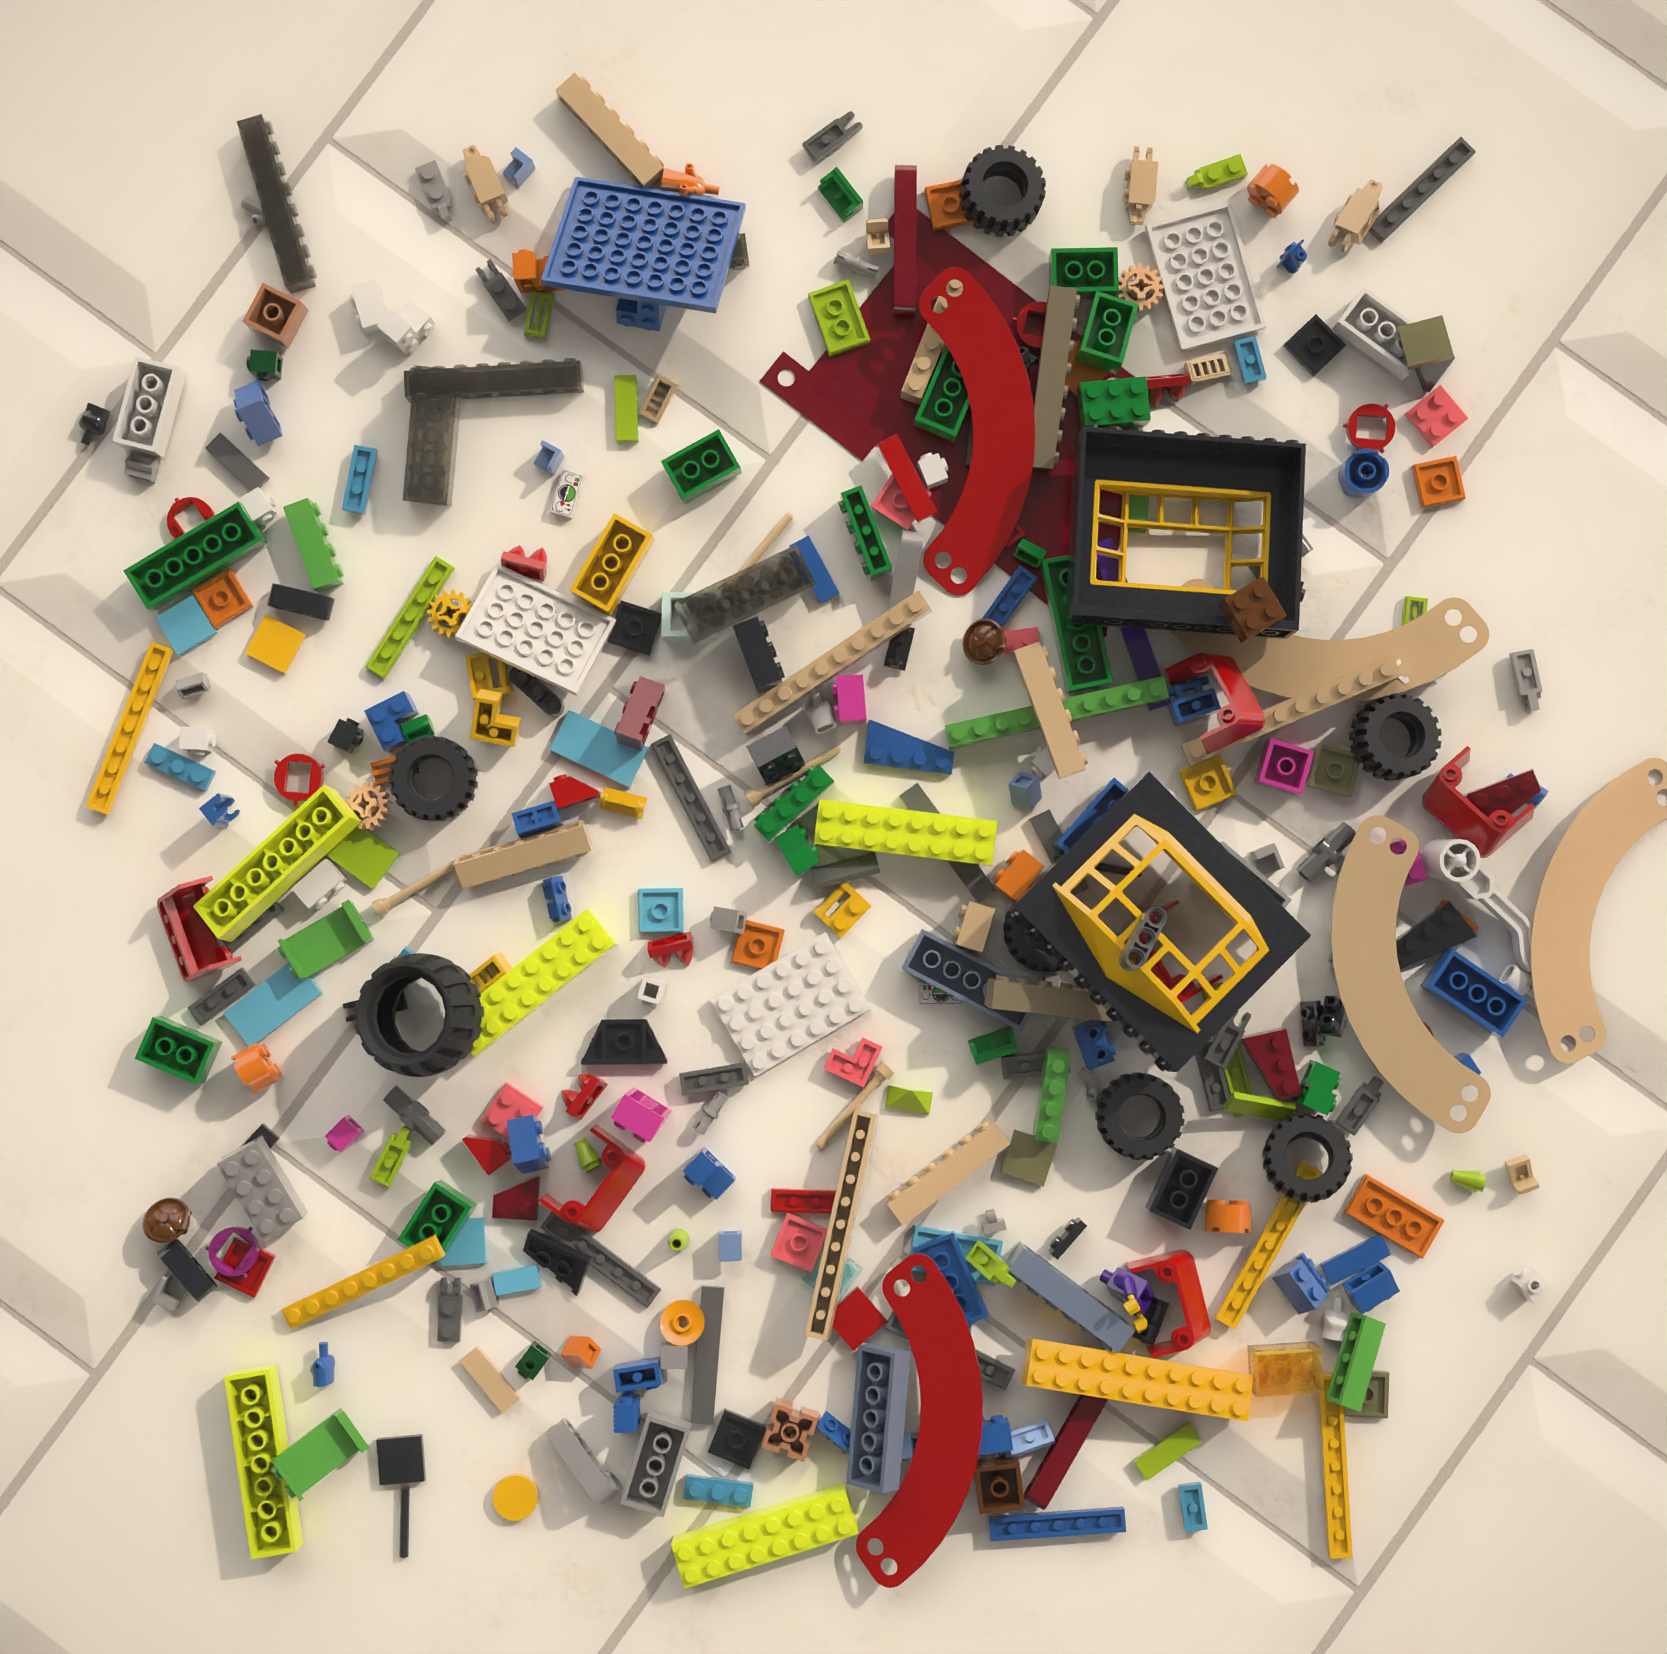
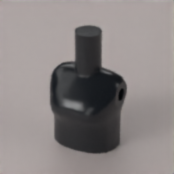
(93, 422)

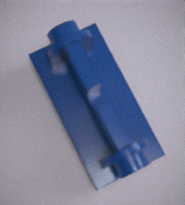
(1293, 257)
(555, 889)
(835, 1431)

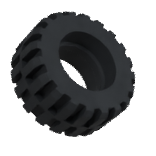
(1009, 164)
(1422, 734)
(403, 776)
(1023, 951)
(1166, 1130)
(1328, 1136)

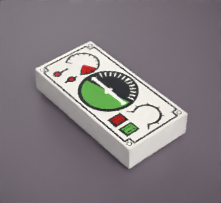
(567, 493)
(931, 995)

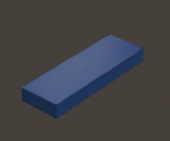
(825, 587)
(1010, 596)
(1355, 1259)

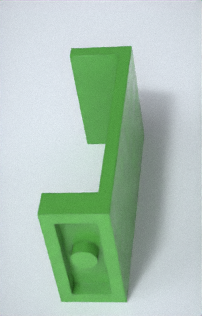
(325, 941)
(318, 1453)

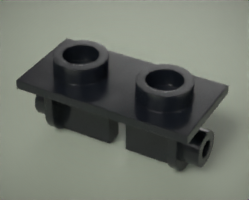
(899, 649)
(1310, 1014)
(1154, 1315)

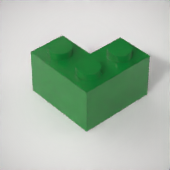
(797, 849)
(1318, 1087)

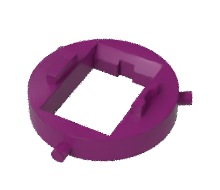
(219, 1241)

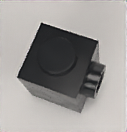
(346, 735)

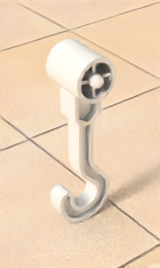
(1460, 865)

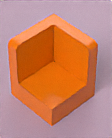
(580, 1352)

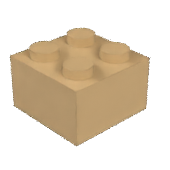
(973, 926)

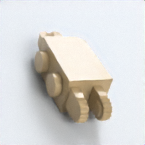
(485, 182)
(1141, 186)
(1358, 216)

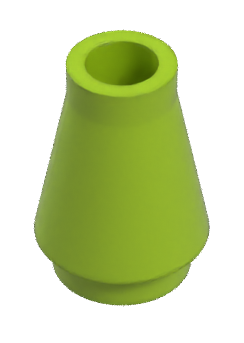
(587, 1156)
(1468, 1179)
(681, 1235)

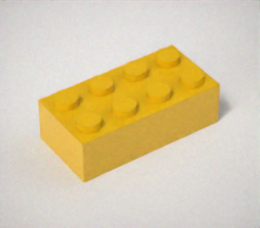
(612, 564)

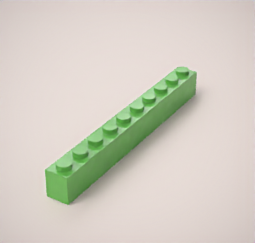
(1079, 706)

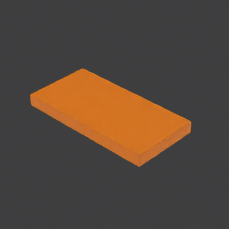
(1393, 1216)

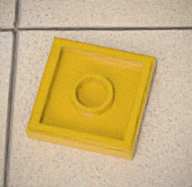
(275, 644)
(1207, 782)

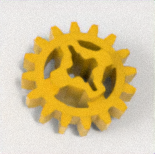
(442, 616)

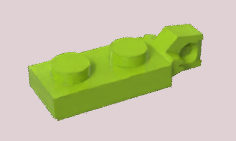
(1218, 173)
(392, 1158)
(990, 1264)

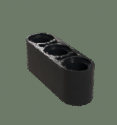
(300, 602)
(541, 701)
(187, 1269)

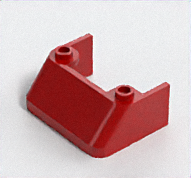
(1236, 719)
(1462, 817)
(189, 935)
(1161, 972)
(625, 1171)
(1179, 1267)

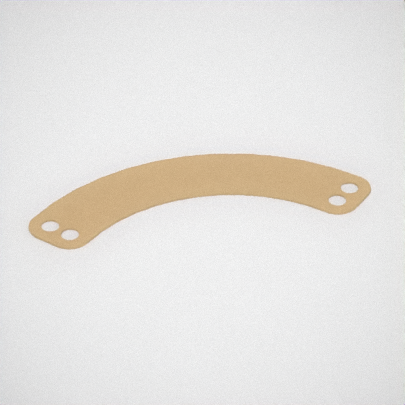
(1299, 664)
(1570, 899)
(1373, 985)

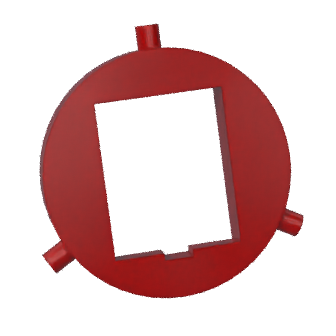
(1030, 341)
(1375, 411)
(179, 506)
(281, 777)

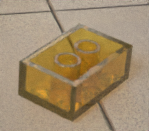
(1286, 1368)

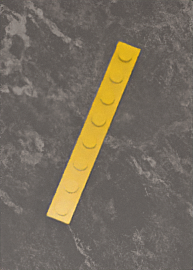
(129, 728)
(1263, 1254)
(363, 1282)
(1335, 1475)

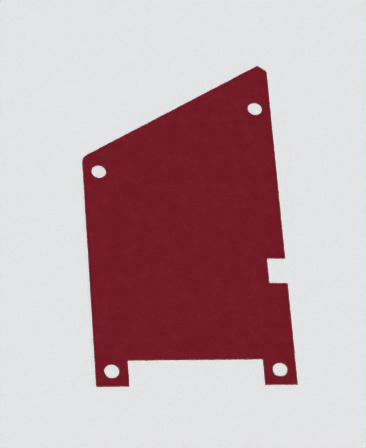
(860, 403)

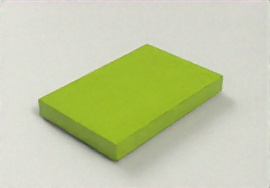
(838, 317)
(364, 856)

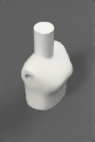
(821, 714)
(1517, 980)
(1335, 1321)

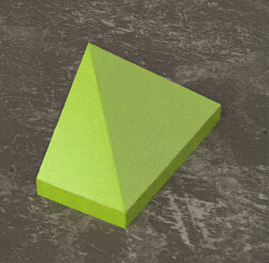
(909, 1099)

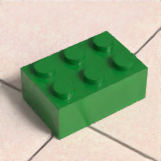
(1085, 270)
(1106, 332)
(1114, 403)
(701, 466)
(178, 1050)
(439, 1214)

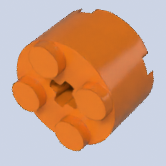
(1272, 190)
(256, 1068)
(1227, 1218)

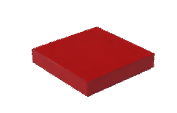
(256, 1275)
(857, 1318)

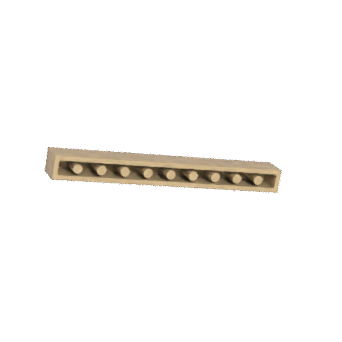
(832, 663)
(1308, 703)
(841, 1225)

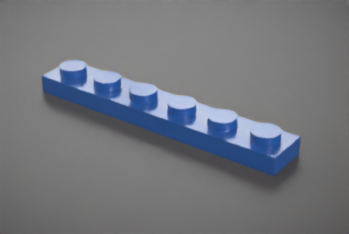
(1057, 1523)

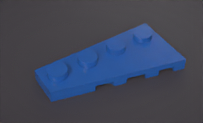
(900, 750)
(953, 1265)

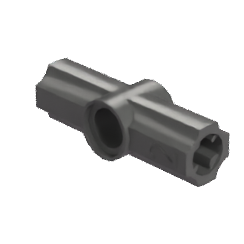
(1326, 852)
(414, 1115)

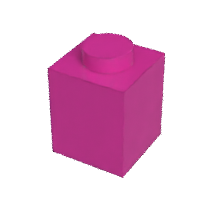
(344, 1133)

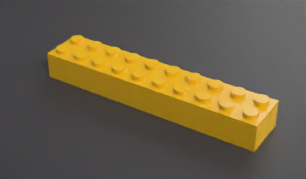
(1137, 1379)

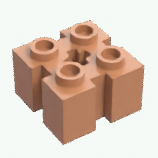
(795, 1442)

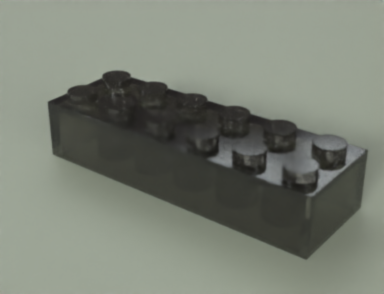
(432, 435)
(745, 594)

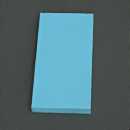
(597, 749)
(271, 1005)
(922, 1234)

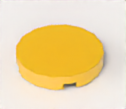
(515, 1497)

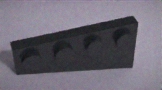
(1432, 935)

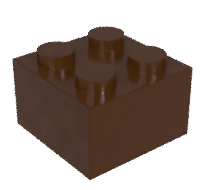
(1252, 609)
(999, 1485)

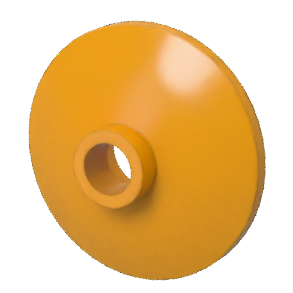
(671, 1320)

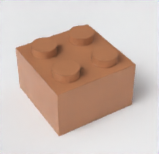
(275, 315)

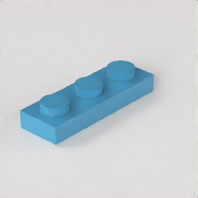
(359, 479)
(180, 767)
(718, 1490)

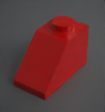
(570, 791)
(489, 1152)

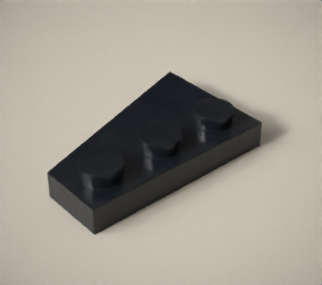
(564, 1261)

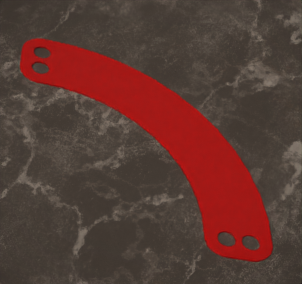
(1001, 430)
(948, 1428)

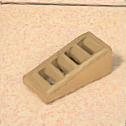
(1194, 380)
(665, 402)

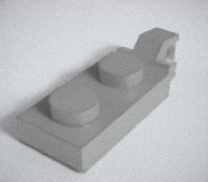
(435, 189)
(1526, 678)

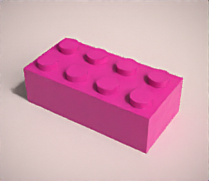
(640, 1115)

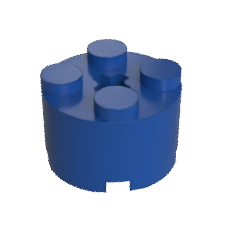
(1371, 464)

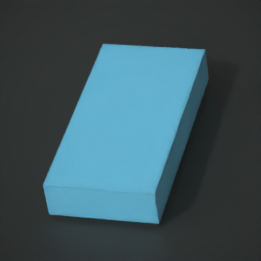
(516, 1280)

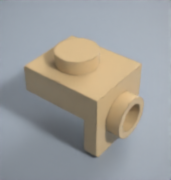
(877, 236)
(1521, 1174)

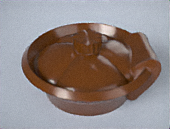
(984, 641)
(166, 1220)

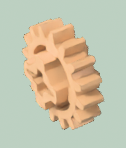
(1148, 287)
(370, 808)

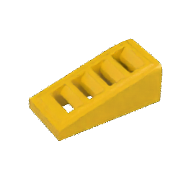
(498, 966)

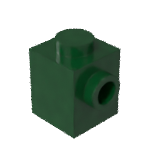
(265, 364)
(533, 1361)

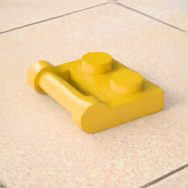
(481, 675)
(847, 914)

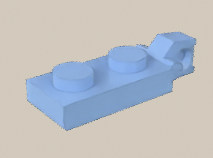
(1029, 1439)

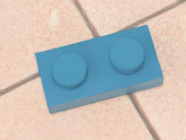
(1249, 360)
(1192, 1506)

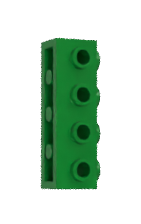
(866, 533)
(798, 799)

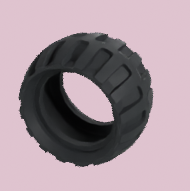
(377, 1015)

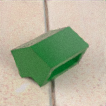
(1030, 549)
(418, 728)

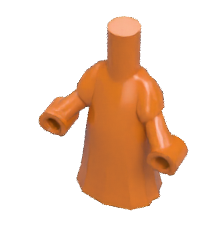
(686, 182)

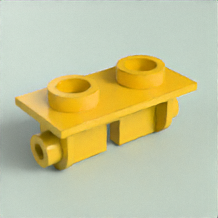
(622, 802)

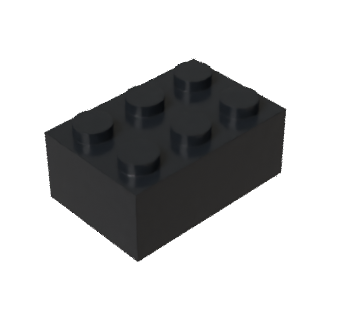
(759, 654)
(1181, 1188)

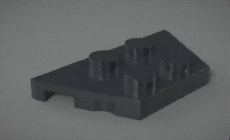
(624, 1043)

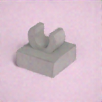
(993, 1224)

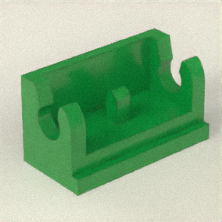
(840, 194)
(993, 1045)

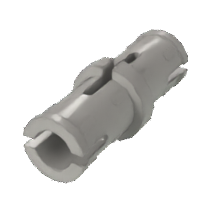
(856, 265)
(730, 808)
(710, 1112)

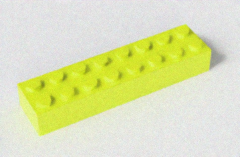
(905, 832)
(277, 864)
(541, 976)
(258, 1438)
(764, 1535)

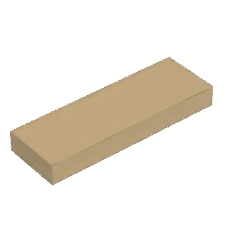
(490, 1379)

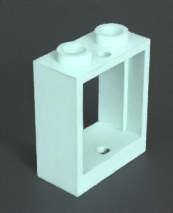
(666, 623)

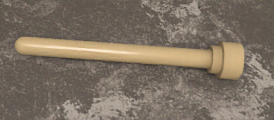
(767, 542)
(755, 796)
(383, 905)
(881, 1074)

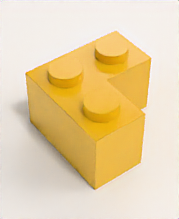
(489, 724)

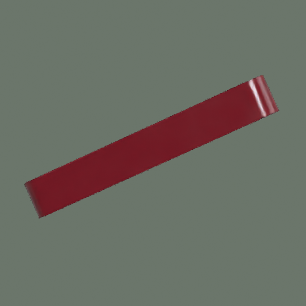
(905, 239)
(1063, 1452)

